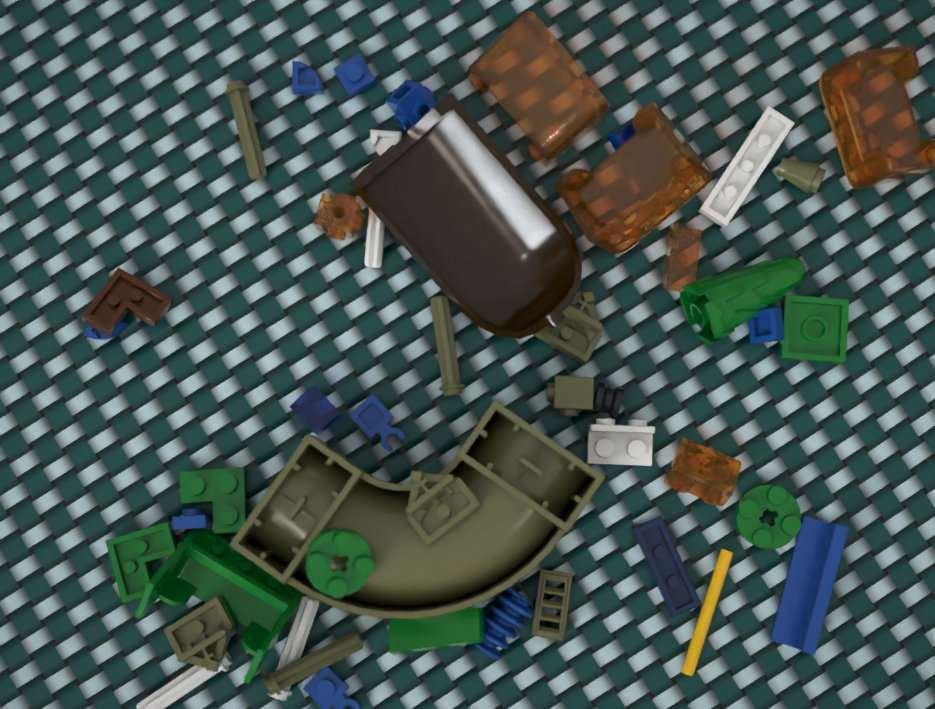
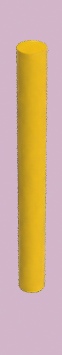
(706, 612)

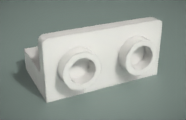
(620, 443)

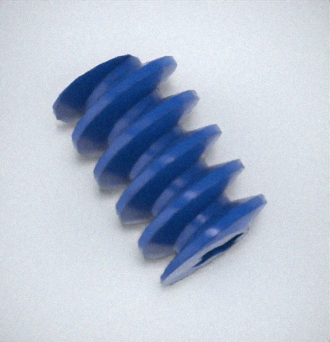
(502, 622)

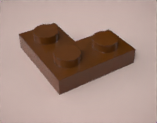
(125, 295)

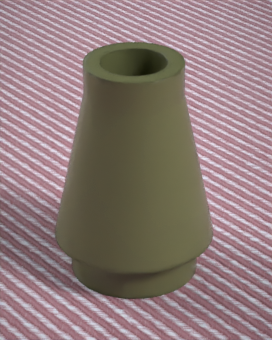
(801, 174)

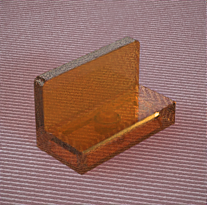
(680, 257)

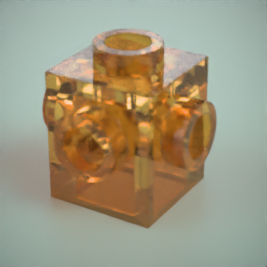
(331, 208)

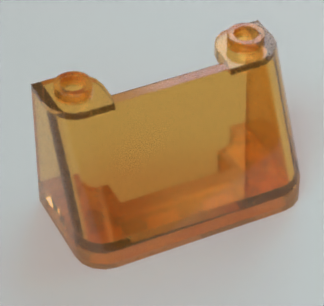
(539, 88)
(875, 117)
(635, 184)

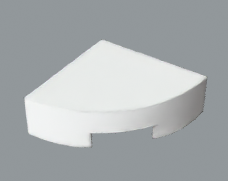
(384, 139)

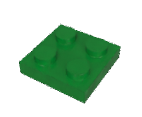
(814, 329)

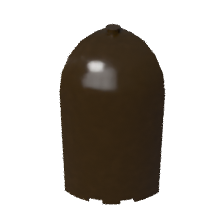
(474, 224)

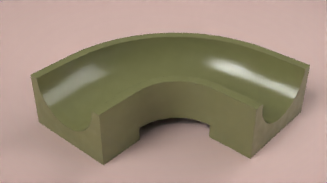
(520, 477)

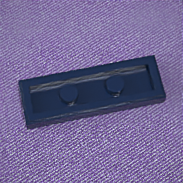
(666, 566)

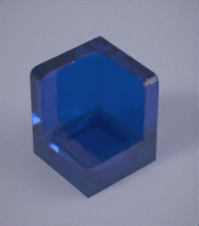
(316, 410)

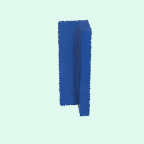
(809, 584)

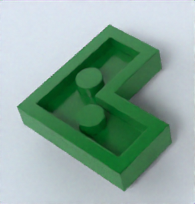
(224, 489)
(131, 556)

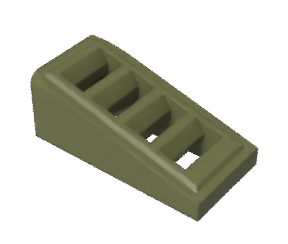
(547, 632)

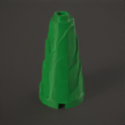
(737, 296)

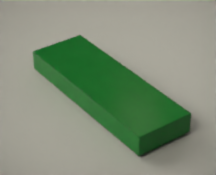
(436, 632)

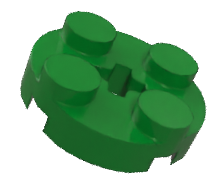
(786, 518)
(319, 561)

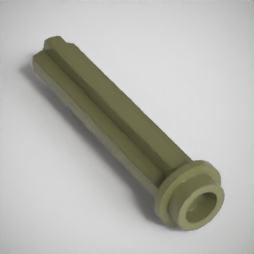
(246, 127)
(446, 346)
(312, 663)

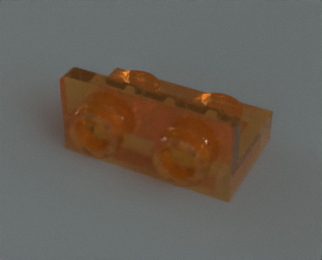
(703, 472)

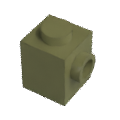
(571, 394)

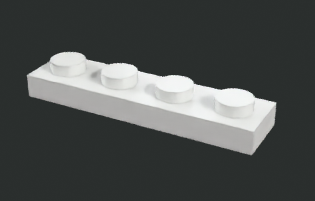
(746, 167)

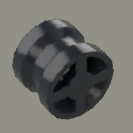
(607, 399)

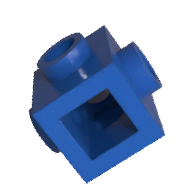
(410, 103)

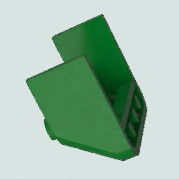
(211, 568)

